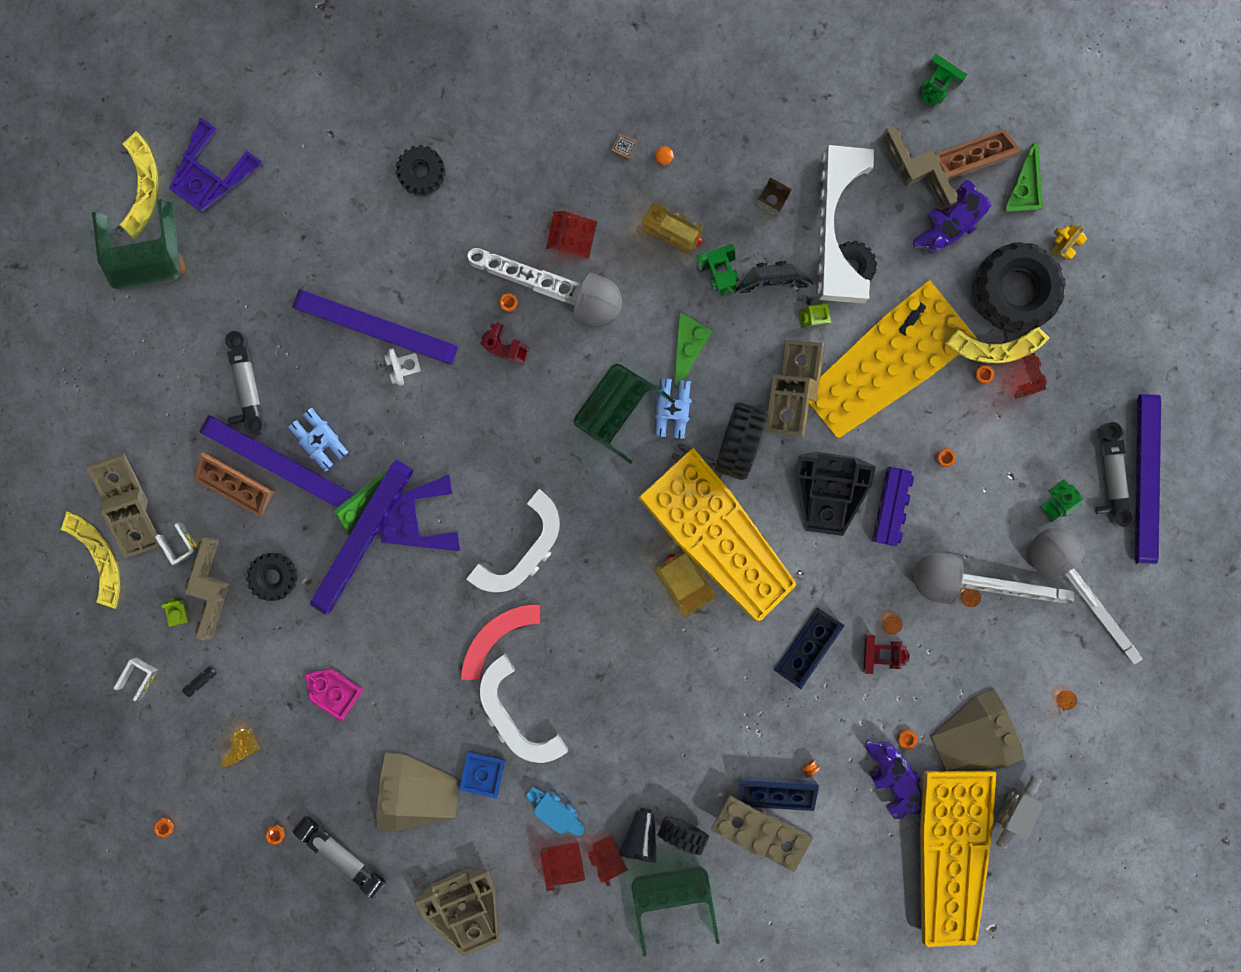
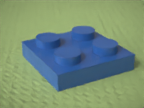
(482, 774)

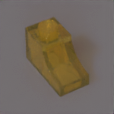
(243, 745)

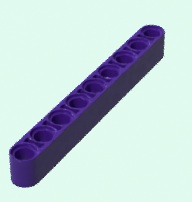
(375, 327)
(274, 462)
(1147, 479)
(361, 537)

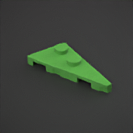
(1027, 189)
(691, 340)
(352, 509)

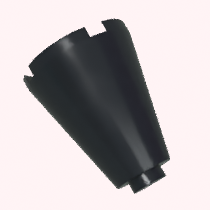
(641, 838)

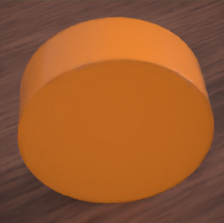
(907, 739)

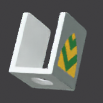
(170, 552)
(147, 681)

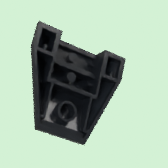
(773, 275)
(831, 490)

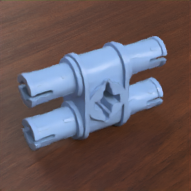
(680, 416)
(328, 439)

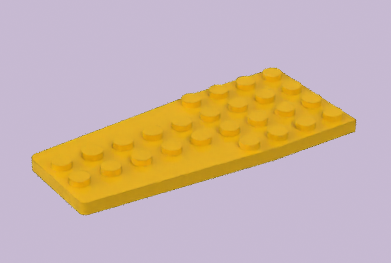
(888, 363)
(718, 535)
(954, 854)

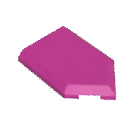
(332, 692)

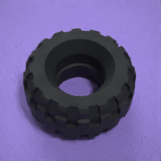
(1046, 281)

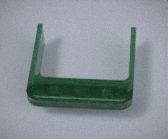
(139, 262)
(612, 405)
(671, 890)

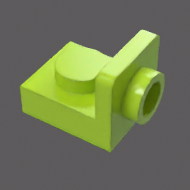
(814, 315)
(175, 611)

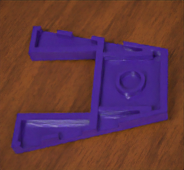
(198, 184)
(402, 522)

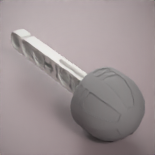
(595, 301)
(1056, 554)
(941, 577)

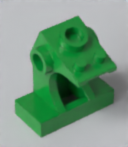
(944, 73)
(725, 281)
(1063, 502)

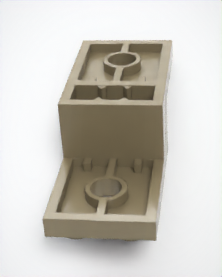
(920, 167)
(794, 388)
(123, 505)
(206, 588)
(761, 833)

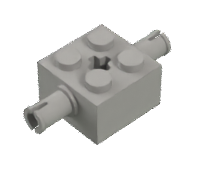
(1019, 813)

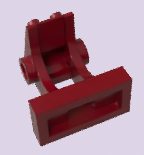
(492, 343)
(898, 656)

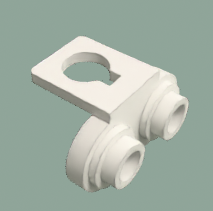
(398, 372)

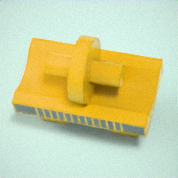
(1065, 240)

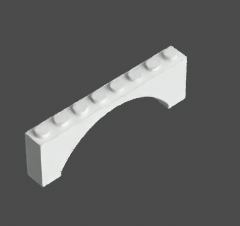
(837, 277)

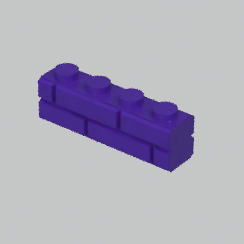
(892, 506)

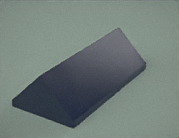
(809, 648)
(778, 793)

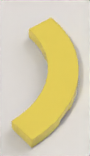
(146, 185)
(996, 353)
(102, 554)

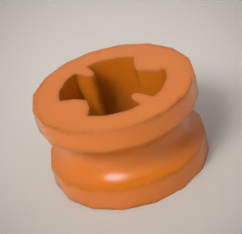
(810, 768)

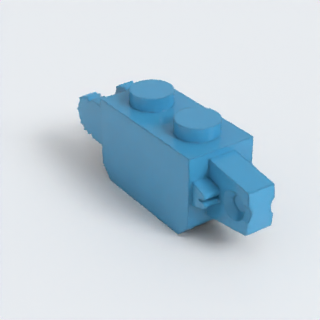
(554, 813)

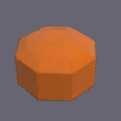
(663, 155)
(508, 302)
(984, 374)
(945, 457)
(163, 827)
(275, 835)

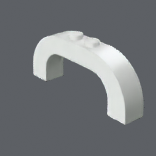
(528, 565)
(508, 731)

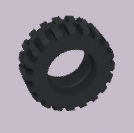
(741, 441)

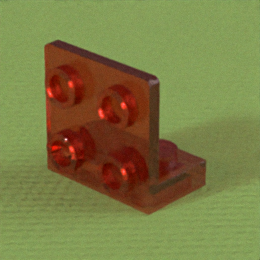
(571, 233)
(1037, 381)
(607, 859)
(562, 865)

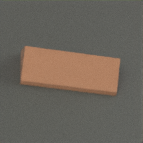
(978, 154)
(233, 484)

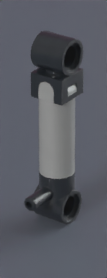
(241, 362)
(1115, 475)
(320, 841)

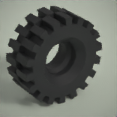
(424, 184)
(862, 255)
(257, 573)
(683, 835)

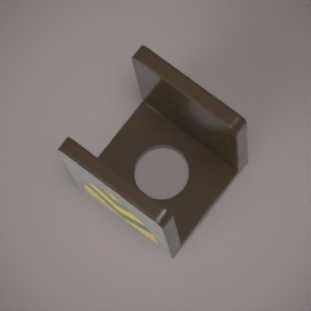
(777, 189)

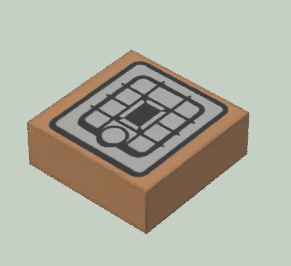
(624, 146)

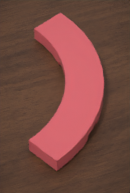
(491, 633)

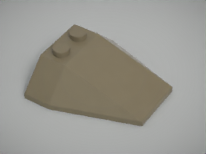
(979, 736)
(414, 794)
(462, 910)

